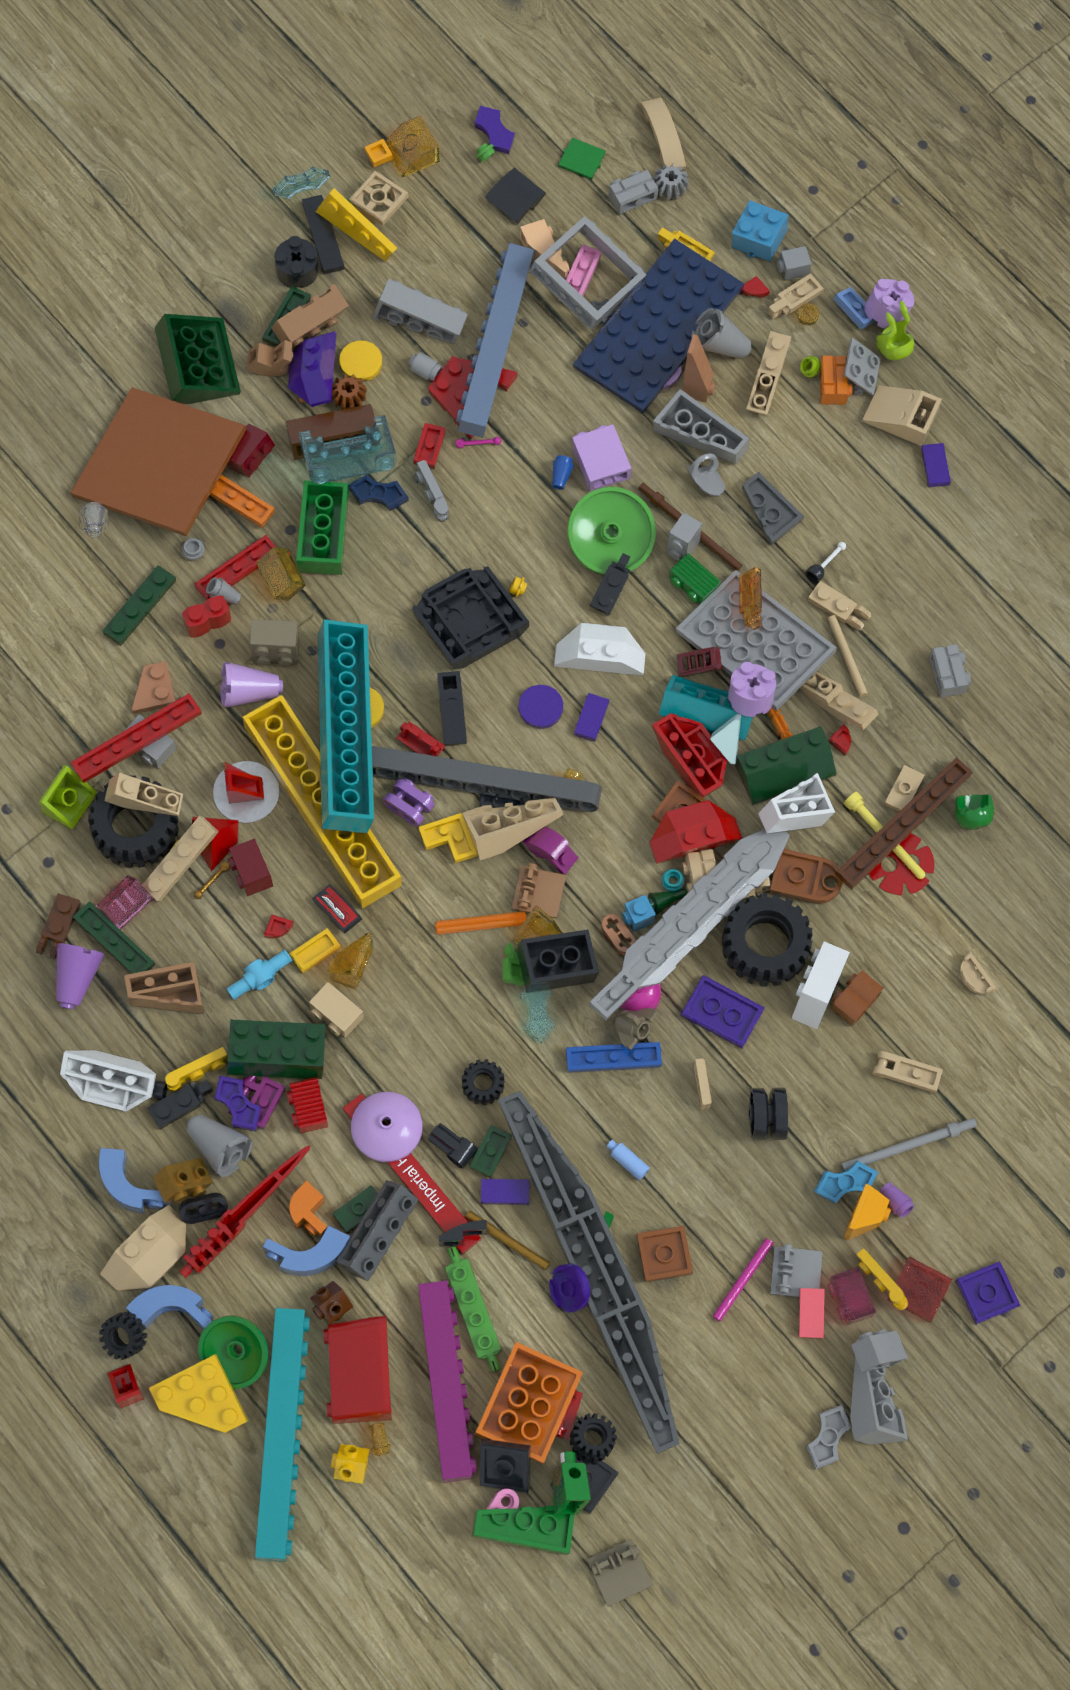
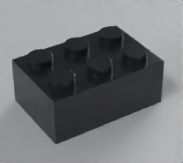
(557, 961)

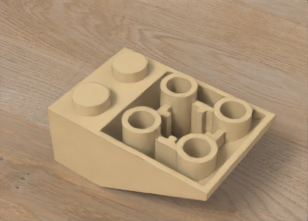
(903, 412)

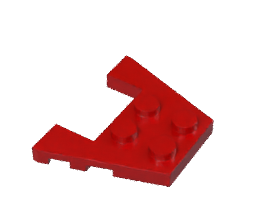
(451, 384)

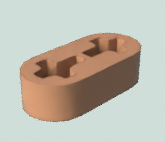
(613, 937)

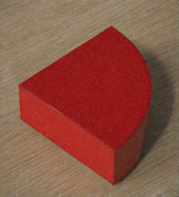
(756, 288)
(841, 740)
(277, 927)

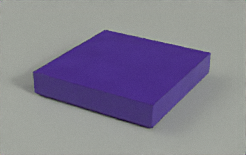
(987, 1293)

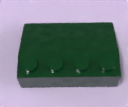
(196, 358)

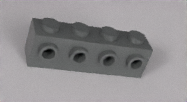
(377, 1230)

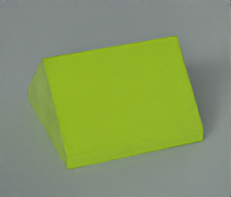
(67, 798)

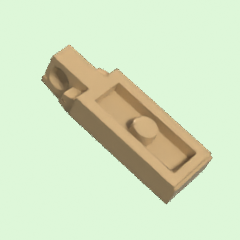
(795, 296)

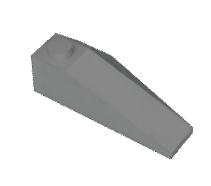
(873, 1409)

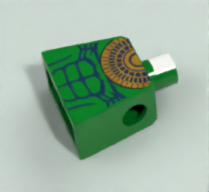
(570, 1485)

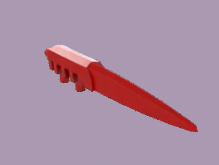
(234, 1220)

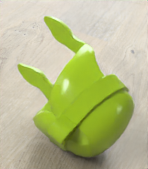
(894, 341)

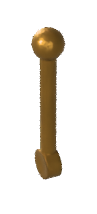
(224, 867)

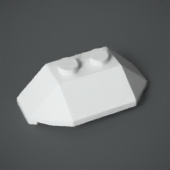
(600, 649)
(107, 1078)

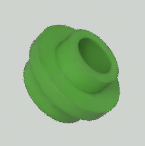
(485, 152)

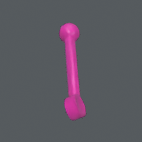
(460, 443)

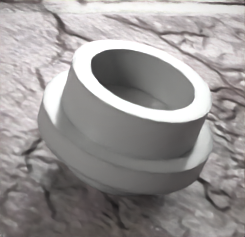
(193, 549)

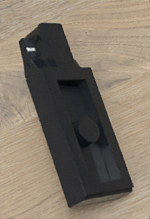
(611, 585)
(179, 1103)

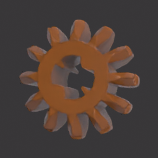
(352, 385)

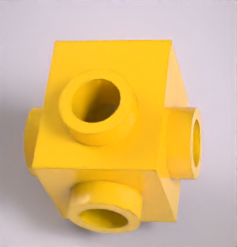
(350, 1463)

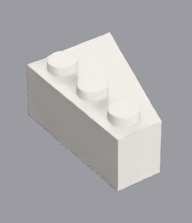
(798, 808)
(820, 984)

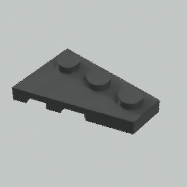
(771, 508)

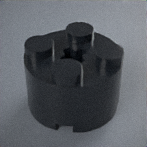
(296, 262)

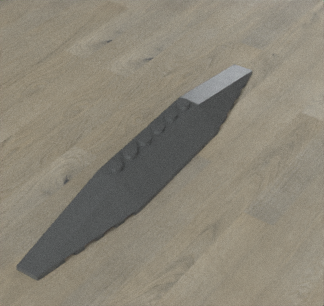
(590, 1245)

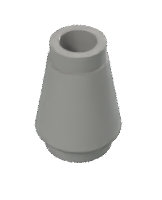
(219, 587)

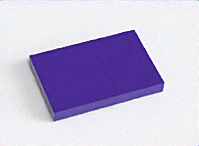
(722, 1011)

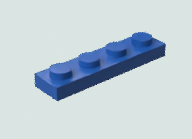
(613, 1057)

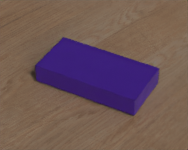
(935, 465)
(591, 717)
(505, 1191)

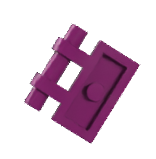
(266, 1096)

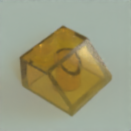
(413, 147)

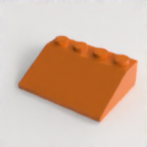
(529, 1401)

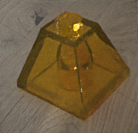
(351, 962)

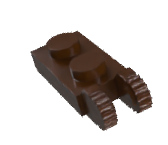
(58, 923)

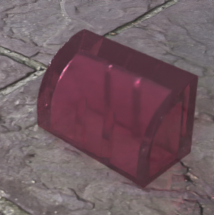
(124, 901)

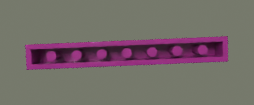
(445, 1381)

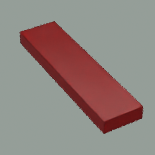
(238, 566)

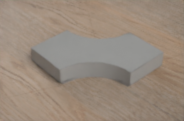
(824, 1448)

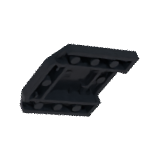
(469, 616)

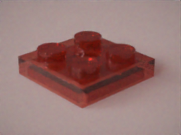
(922, 1288)

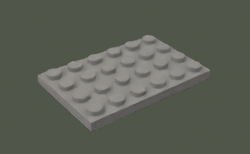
(780, 644)

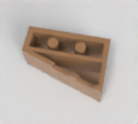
(311, 317)
(166, 988)

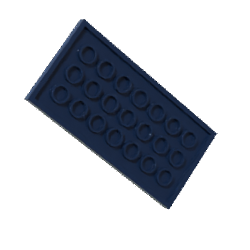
(654, 325)

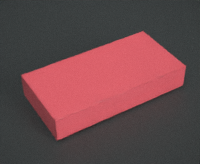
(811, 1312)

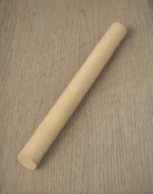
(848, 658)

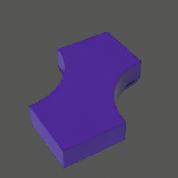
(489, 122)
(244, 1113)

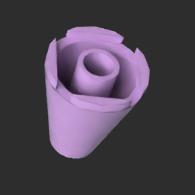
(247, 685)

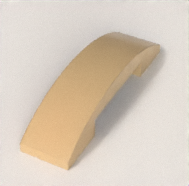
(664, 132)

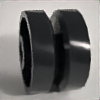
(768, 1114)

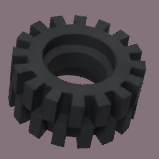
(483, 1096)
(112, 1340)
(602, 1428)

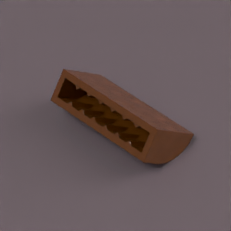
(331, 426)

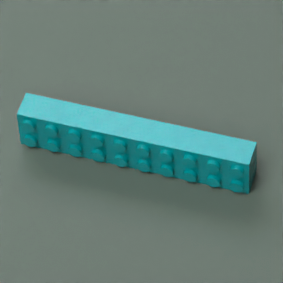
(345, 727)

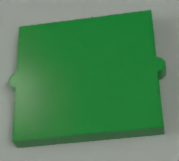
(581, 158)

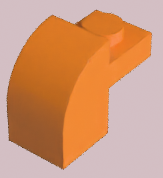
(302, 1209)

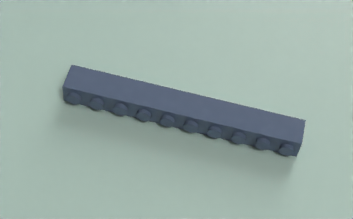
(496, 339)

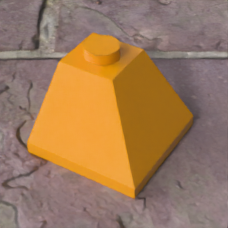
(868, 1212)

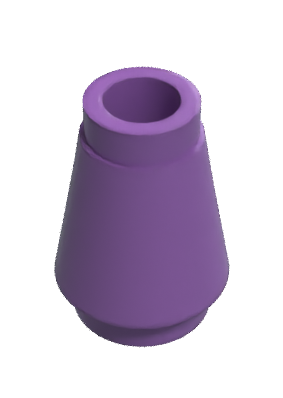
(899, 1202)

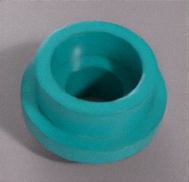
(672, 873)

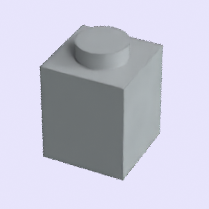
(794, 263)

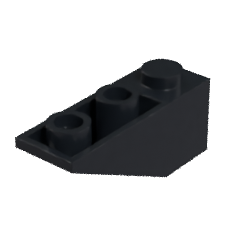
(451, 708)

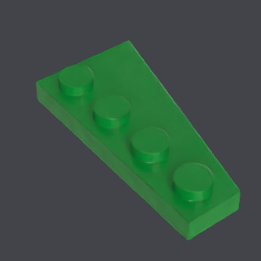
(526, 1527)

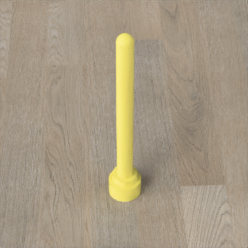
(855, 803)

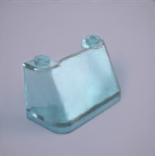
(349, 456)

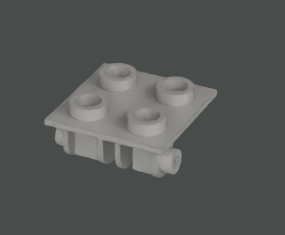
(862, 367)
(795, 1270)

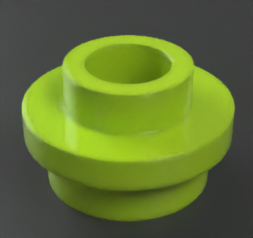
(810, 366)

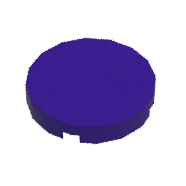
(540, 706)
(569, 1287)

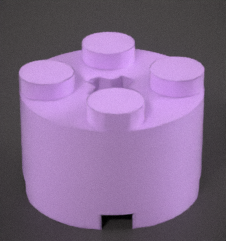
(886, 298)
(752, 689)

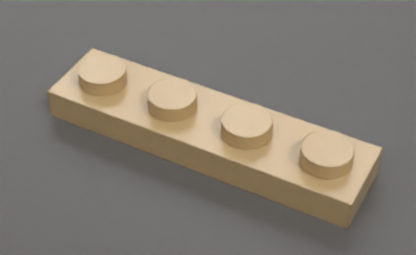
(180, 858)

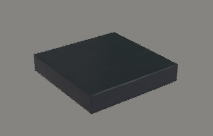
(505, 1465)
(599, 1479)

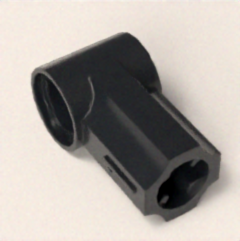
(457, 1149)

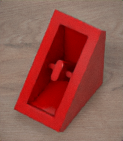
(125, 1386)

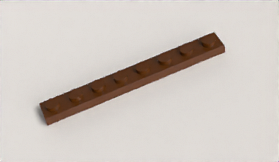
(903, 823)

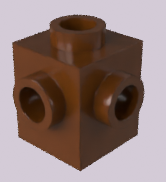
(330, 1303)

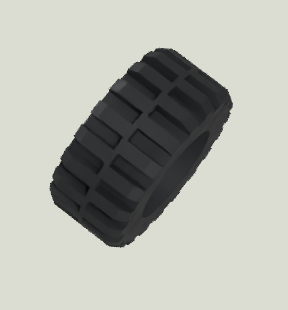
(130, 849)
(775, 912)

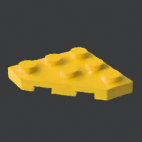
(201, 1396)

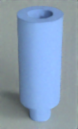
(628, 1159)

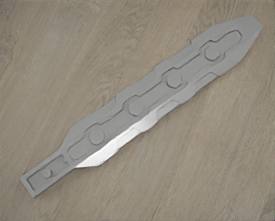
(692, 918)

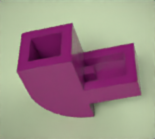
(553, 847)

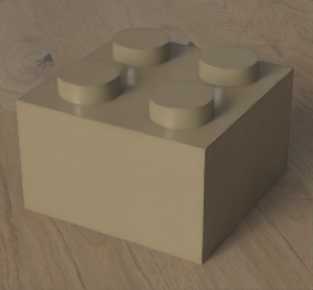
(274, 642)

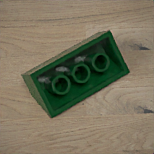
(785, 764)

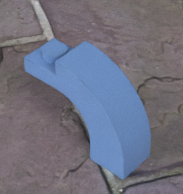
(112, 1171)
(310, 1261)
(169, 1298)

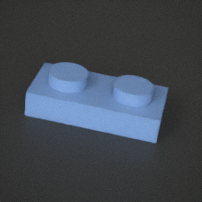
(854, 307)

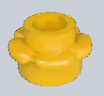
(518, 586)

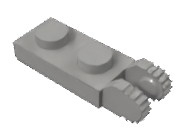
(432, 492)

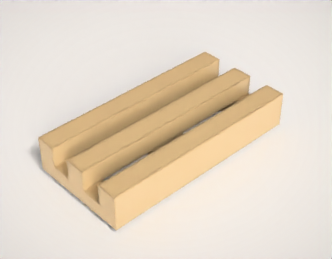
(702, 1084)

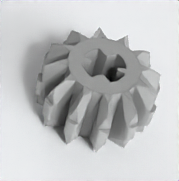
(671, 181)

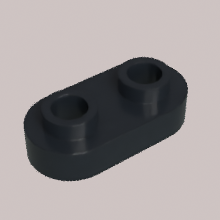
(203, 1208)

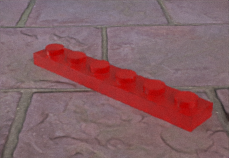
(136, 738)

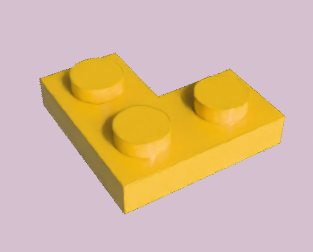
(451, 831)

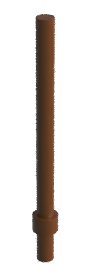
(658, 500)

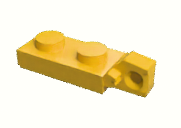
(667, 237)

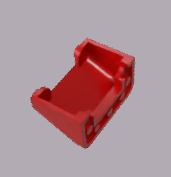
(359, 1371)

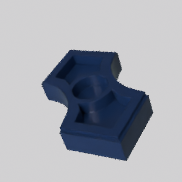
(387, 494)

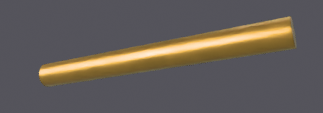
(511, 1242)

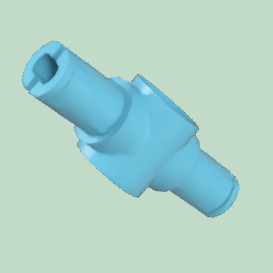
(259, 974)

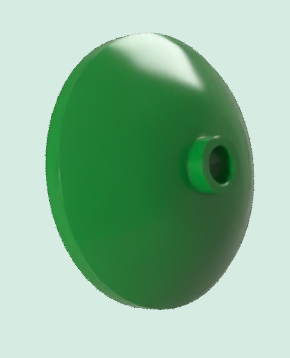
(222, 1339)

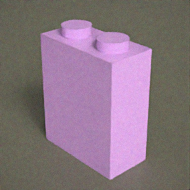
(601, 457)

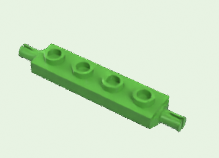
(473, 1309)

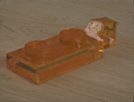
(751, 597)

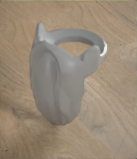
(707, 477)

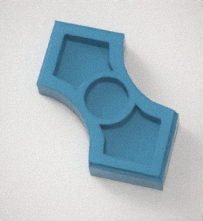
(835, 1185)

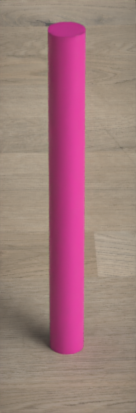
(742, 1280)

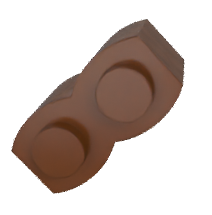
(856, 998)

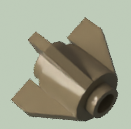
(634, 1026)

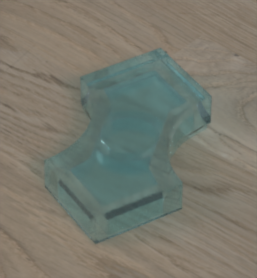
(310, 179)
(539, 1021)

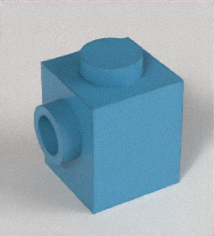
(638, 913)

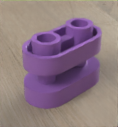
(406, 790)

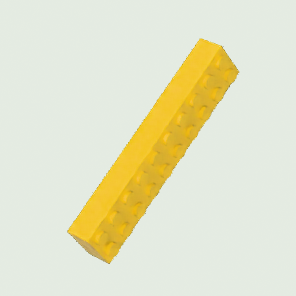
(298, 768)

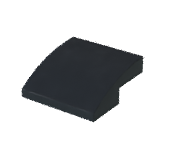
(515, 195)

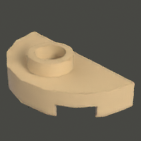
(975, 977)

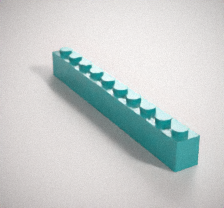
(281, 1434)

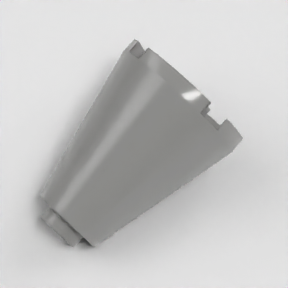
(721, 335)
(219, 1144)

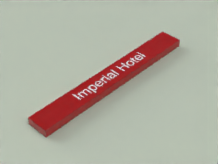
(425, 1190)

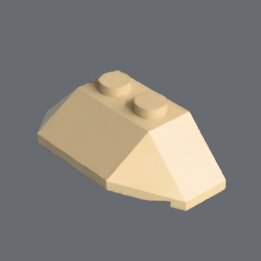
(147, 1252)

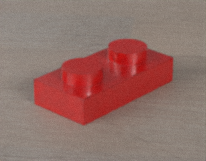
(430, 444)

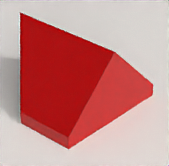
(242, 785)
(220, 844)

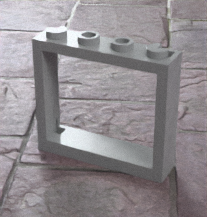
(567, 294)

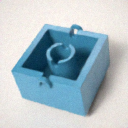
(759, 231)

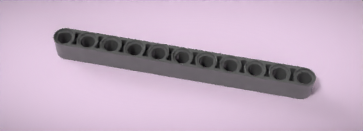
(484, 779)

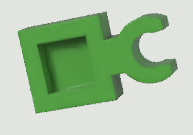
(511, 967)

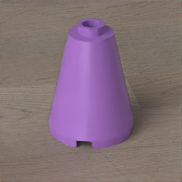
(74, 973)

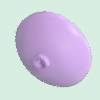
(391, 1141)

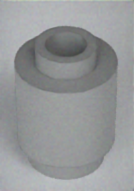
(424, 366)

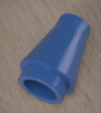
(561, 471)

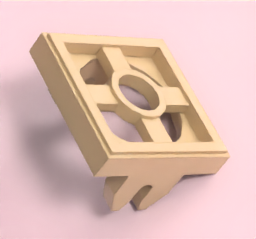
(397, 194)

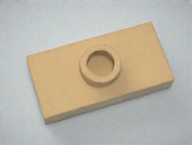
(904, 788)

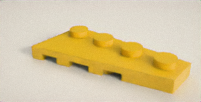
(353, 223)

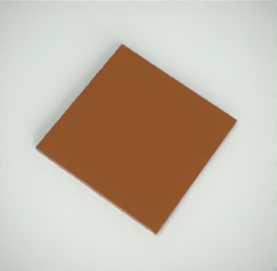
(159, 461)

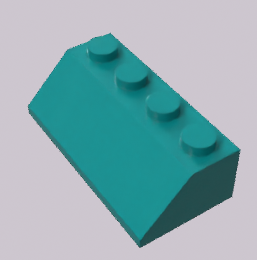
(701, 704)

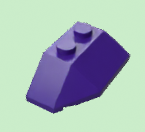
(313, 369)

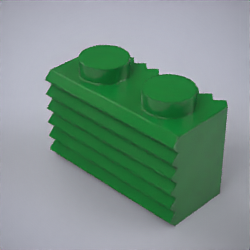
(693, 579)

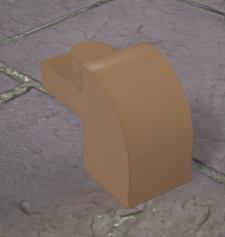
(269, 360)

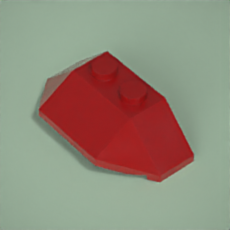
(691, 753)
(693, 830)

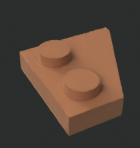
(153, 689)

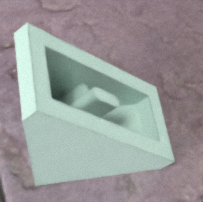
(727, 738)

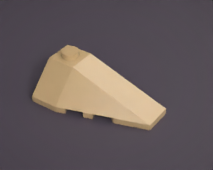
(503, 827)

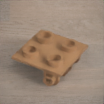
(538, 889)

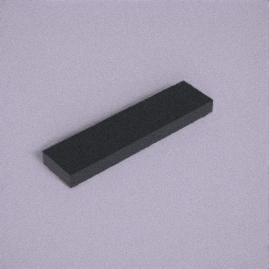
(323, 236)

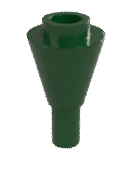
(662, 900)

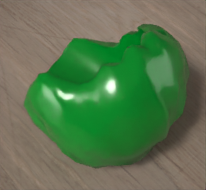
(974, 811)

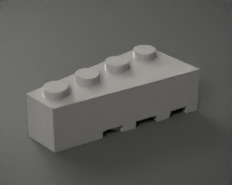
(419, 312)
(700, 428)

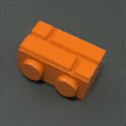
(833, 383)

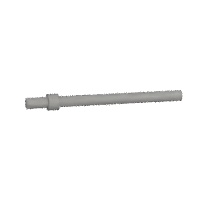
(952, 1130)

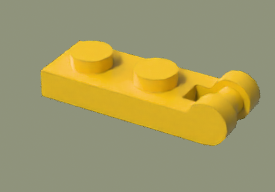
(196, 1069)
(882, 1279)

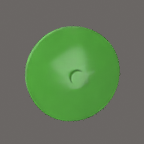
(611, 524)

